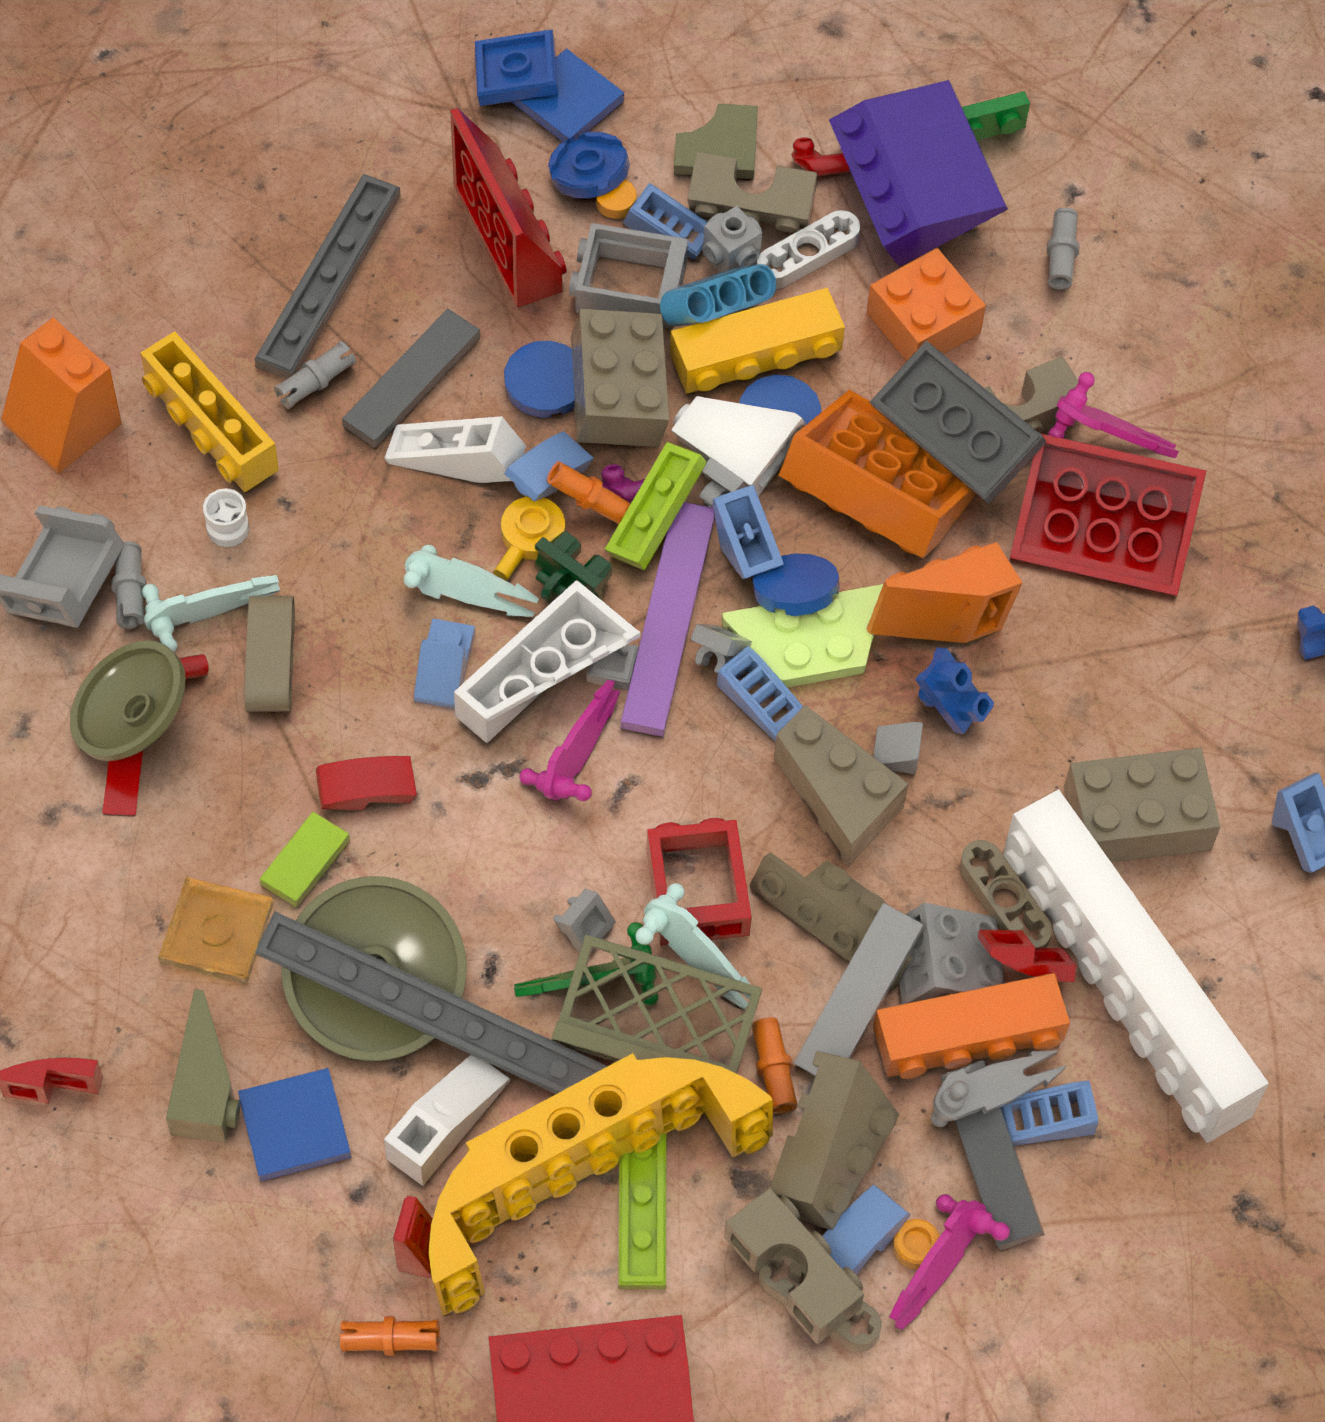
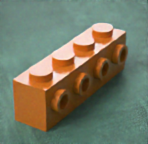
(971, 1026)

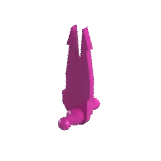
(1073, 408)
(570, 758)
(960, 1228)

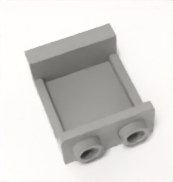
(62, 567)

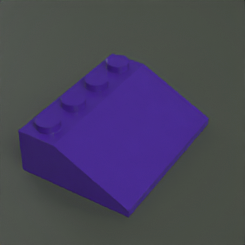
(917, 168)

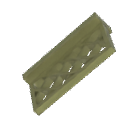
(615, 1045)

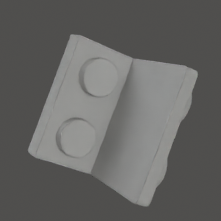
(949, 954)

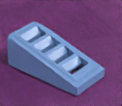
(666, 206)
(759, 672)
(1043, 1099)

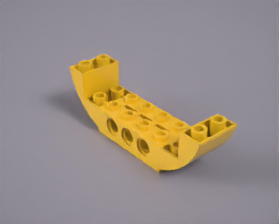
(573, 1137)

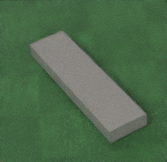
(862, 987)

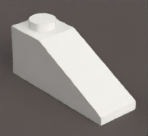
(459, 449)

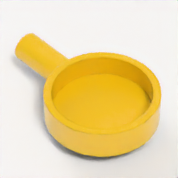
(522, 527)

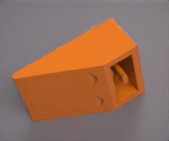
(949, 598)

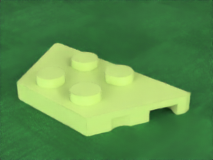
(813, 645)

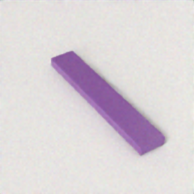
(668, 621)

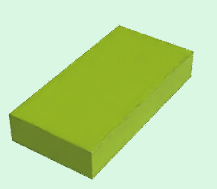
(304, 859)

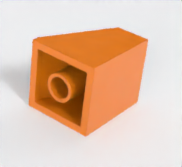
(59, 396)

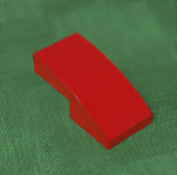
(364, 780)
(1019, 953)
(36, 1078)

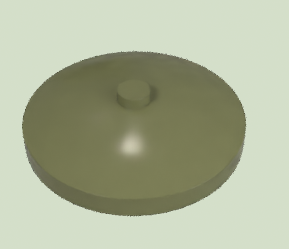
(395, 926)

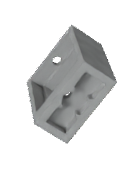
(631, 247)

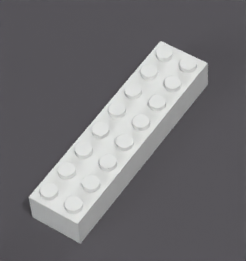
(1134, 968)

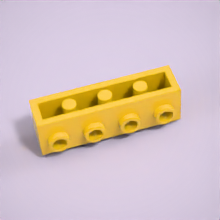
(757, 340)
(209, 411)

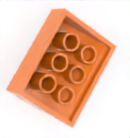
(875, 475)

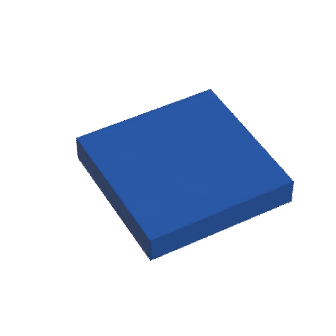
(516, 67)
(582, 99)
(294, 1124)

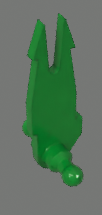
(643, 974)

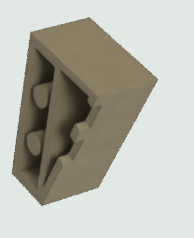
(835, 1141)

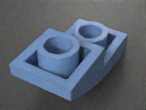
(532, 468)
(865, 1228)

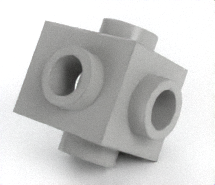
(732, 240)

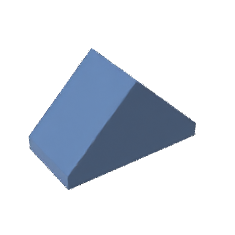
(745, 533)

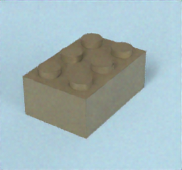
(619, 378)
(1145, 803)

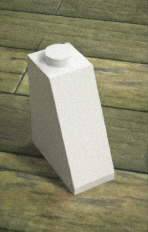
(738, 436)

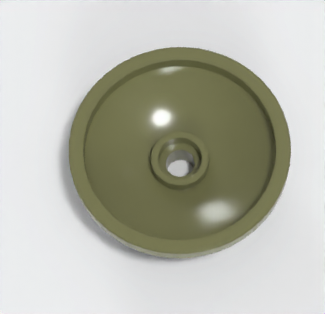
(127, 701)

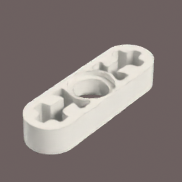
(815, 234)

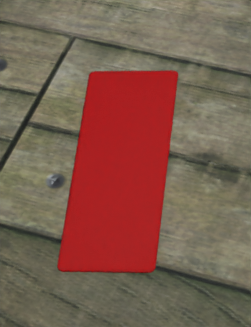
(122, 785)

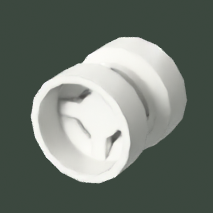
(226, 517)

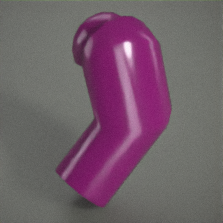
(615, 481)

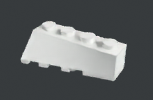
(552, 647)

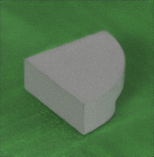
(615, 667)

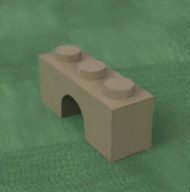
(785, 203)
(1042, 391)
(772, 1231)

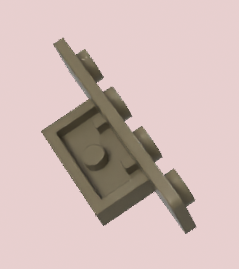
(822, 902)

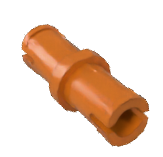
(587, 492)
(774, 1064)
(389, 1335)

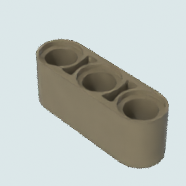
(269, 654)

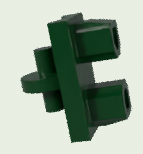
(561, 570)

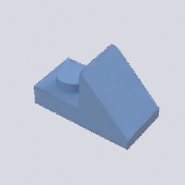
(443, 662)
(1302, 813)

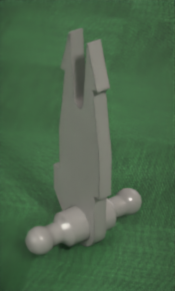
(989, 1087)

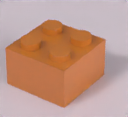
(925, 304)

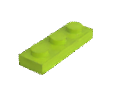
(655, 505)

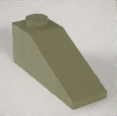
(202, 1092)

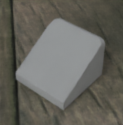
(899, 746)

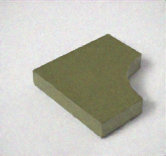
(727, 134)

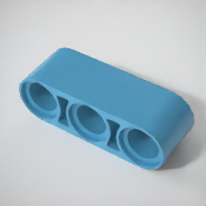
(718, 295)

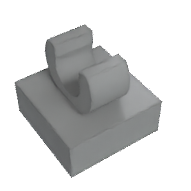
(721, 481)
(717, 641)
(585, 917)

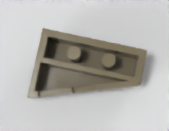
(839, 781)

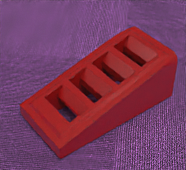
(413, 1239)

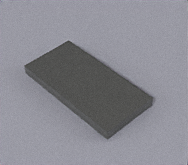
(958, 422)

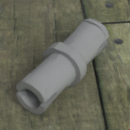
(1063, 248)
(314, 375)
(128, 586)

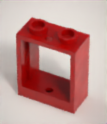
(718, 920)

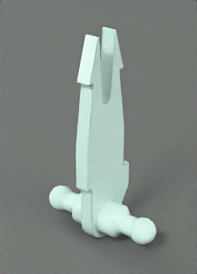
(463, 582)
(164, 615)
(687, 939)

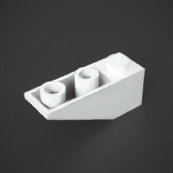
(443, 1118)

